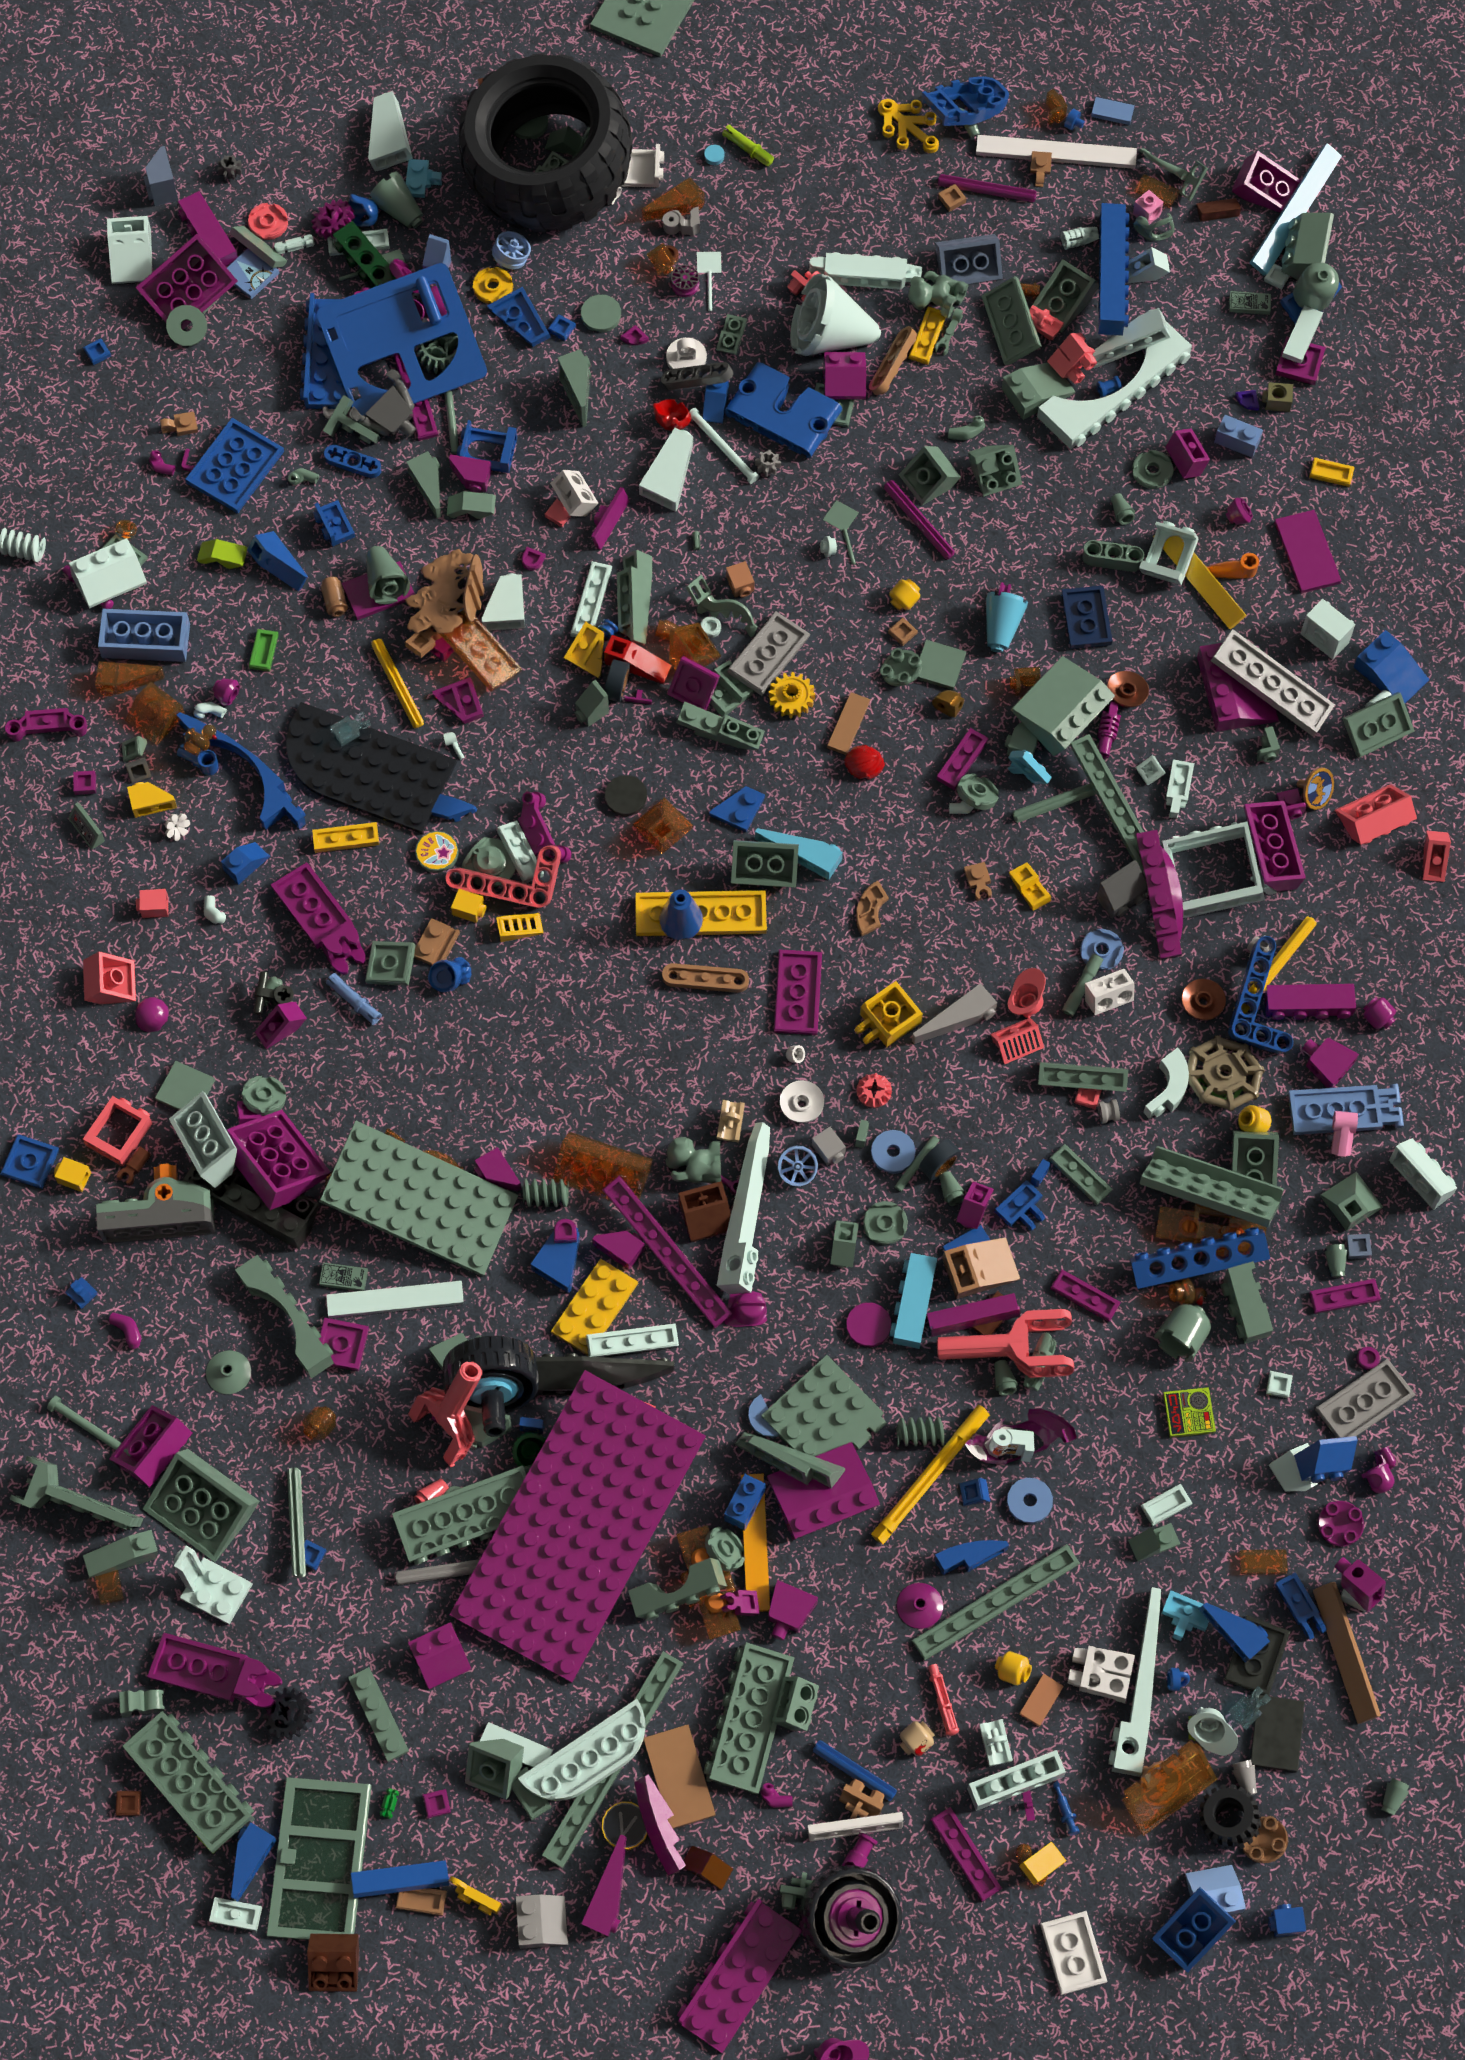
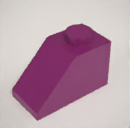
(471, 472)
(280, 1023)
(496, 1170)
(974, 1205)
(620, 1246)

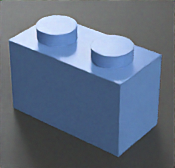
(1238, 436)

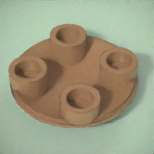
(1269, 1843)

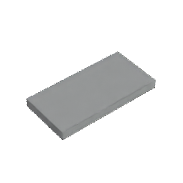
(768, 653)
(1365, 1401)

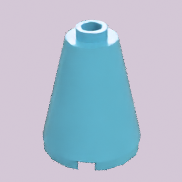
(1003, 619)

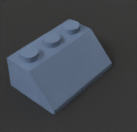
(970, 259)

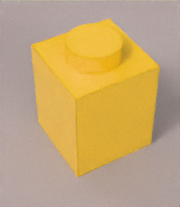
(468, 906)
(72, 1174)

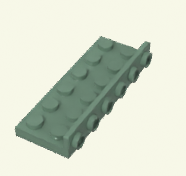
(1212, 1186)
(457, 1516)
(747, 1723)
(189, 1780)

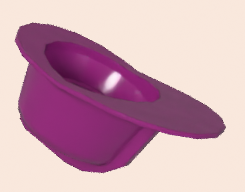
(747, 1309)
(842, 2050)

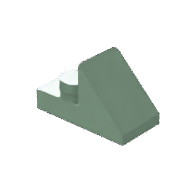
(1154, 1542)

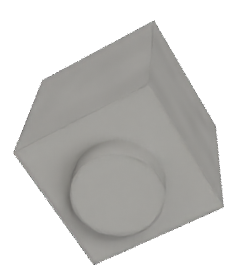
(829, 1146)

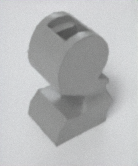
(674, 222)

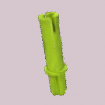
(749, 146)

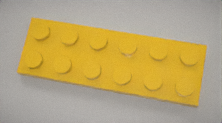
(721, 910)

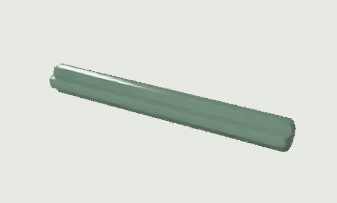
(1053, 803)
(296, 1523)

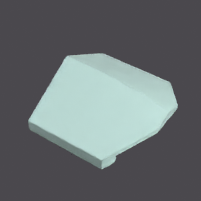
(1287, 1472)

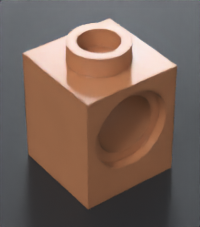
(740, 579)

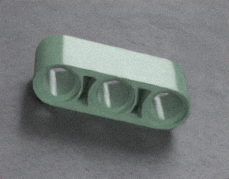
(1121, 551)

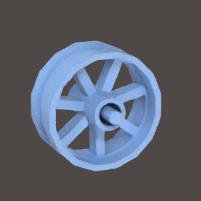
(513, 244)
(797, 1166)

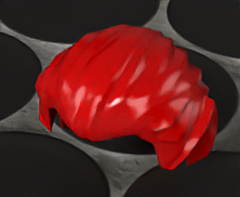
(671, 415)
(864, 762)

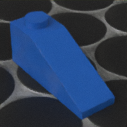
(1238, 1632)
(250, 1854)

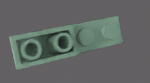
(720, 729)

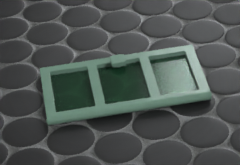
(316, 1854)

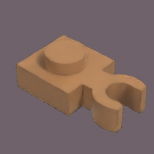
(422, 642)
(978, 877)

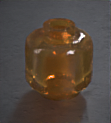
(319, 1423)

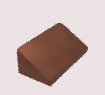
(1218, 209)

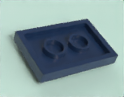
(1086, 617)

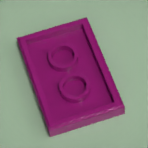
(360, 600)

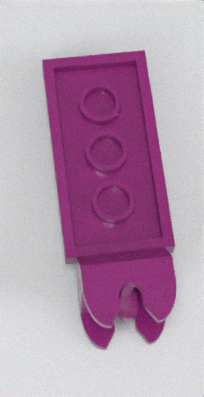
(320, 916)
(212, 1671)

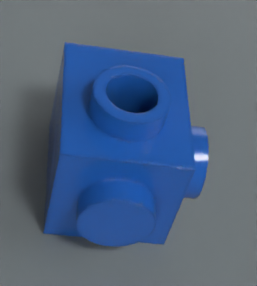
(1287, 1921)

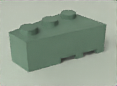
(1246, 1303)

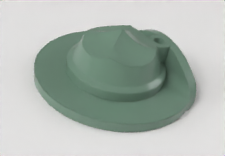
(491, 858)

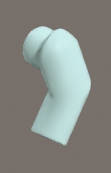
(209, 707)
(959, 808)
(211, 912)

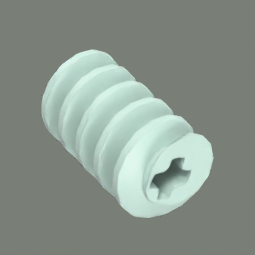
(21, 546)

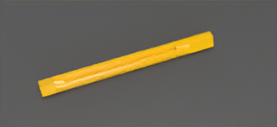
(930, 1474)

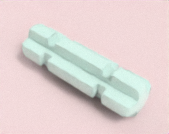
(294, 244)

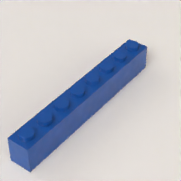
(1112, 269)

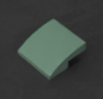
(728, 691)

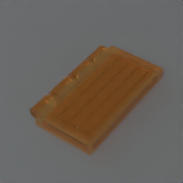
(1168, 1788)

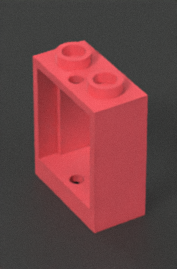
(107, 1150)

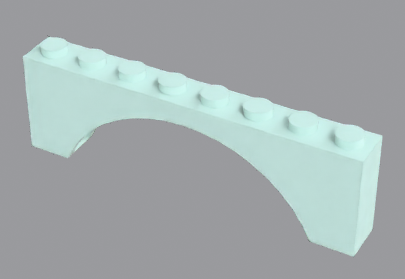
(1078, 419)

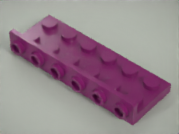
(738, 1975)

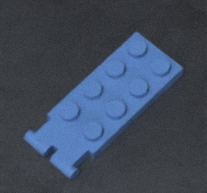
(1314, 1108)

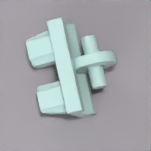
(995, 1742)

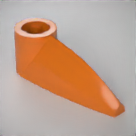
(1236, 568)

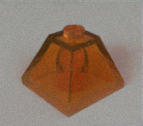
(693, 644)

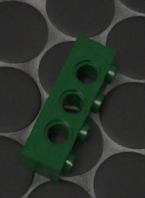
(351, 236)

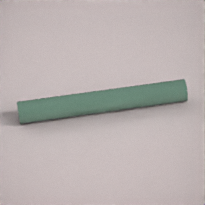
(909, 1173)

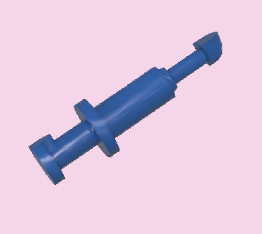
(1068, 1816)

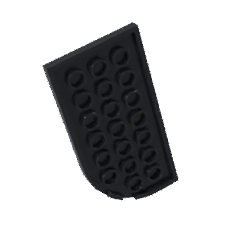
(369, 773)

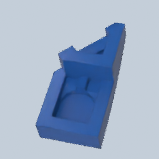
(450, 807)

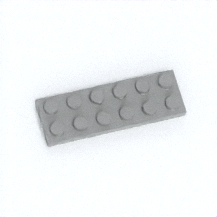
(1272, 682)

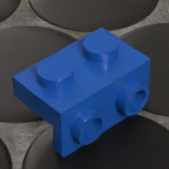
(334, 523)

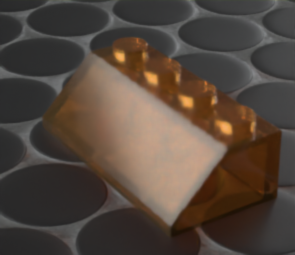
(594, 1165)

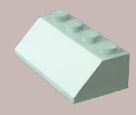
(205, 1139)

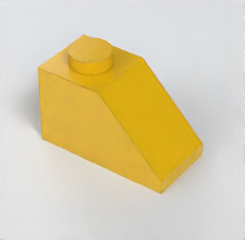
(149, 799)

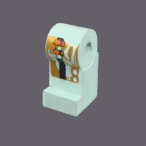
(1013, 1442)

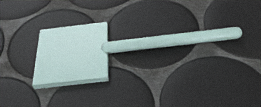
(709, 263)

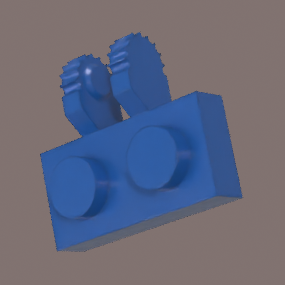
(1018, 1204)

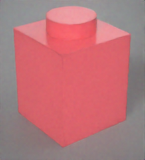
(153, 903)

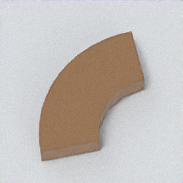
(868, 908)

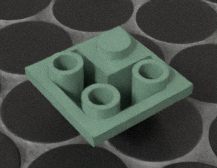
(995, 468)
(1351, 1201)

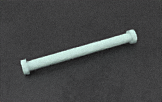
(752, 476)

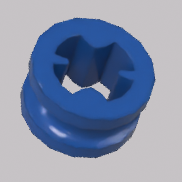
(608, 628)

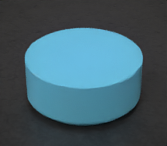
(714, 155)

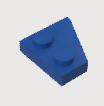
(739, 808)

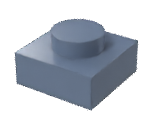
(1358, 1246)

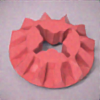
(866, 1095)

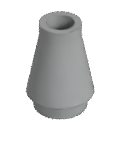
(1245, 1775)

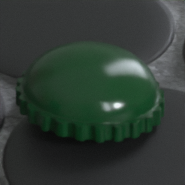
(527, 1448)

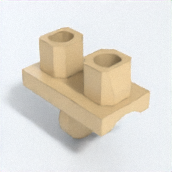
(730, 1121)

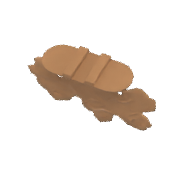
(442, 595)

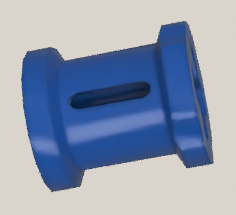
(1108, 387)

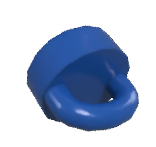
(1174, 1679)

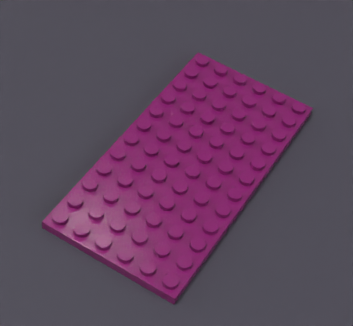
(578, 1526)

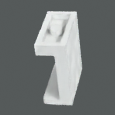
(645, 168)

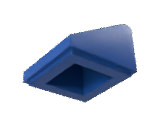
(974, 1492)

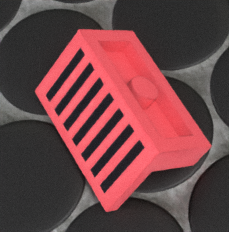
(1018, 1040)

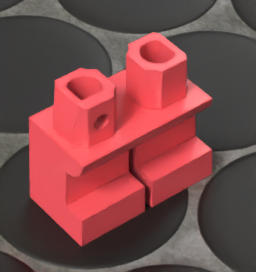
(1071, 357)

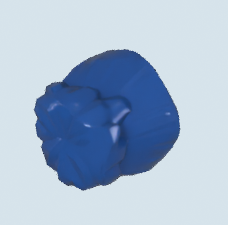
(448, 974)

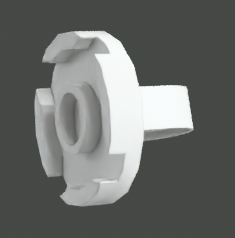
(685, 353)

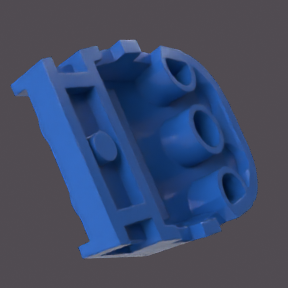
(980, 94)

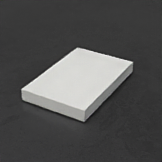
(1073, 1953)

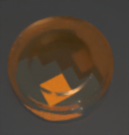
(126, 529)

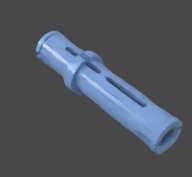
(360, 1004)

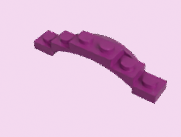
(1163, 893)

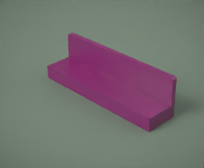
(973, 1314)

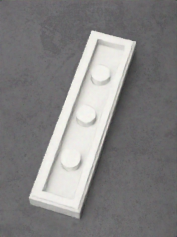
(854, 1826)

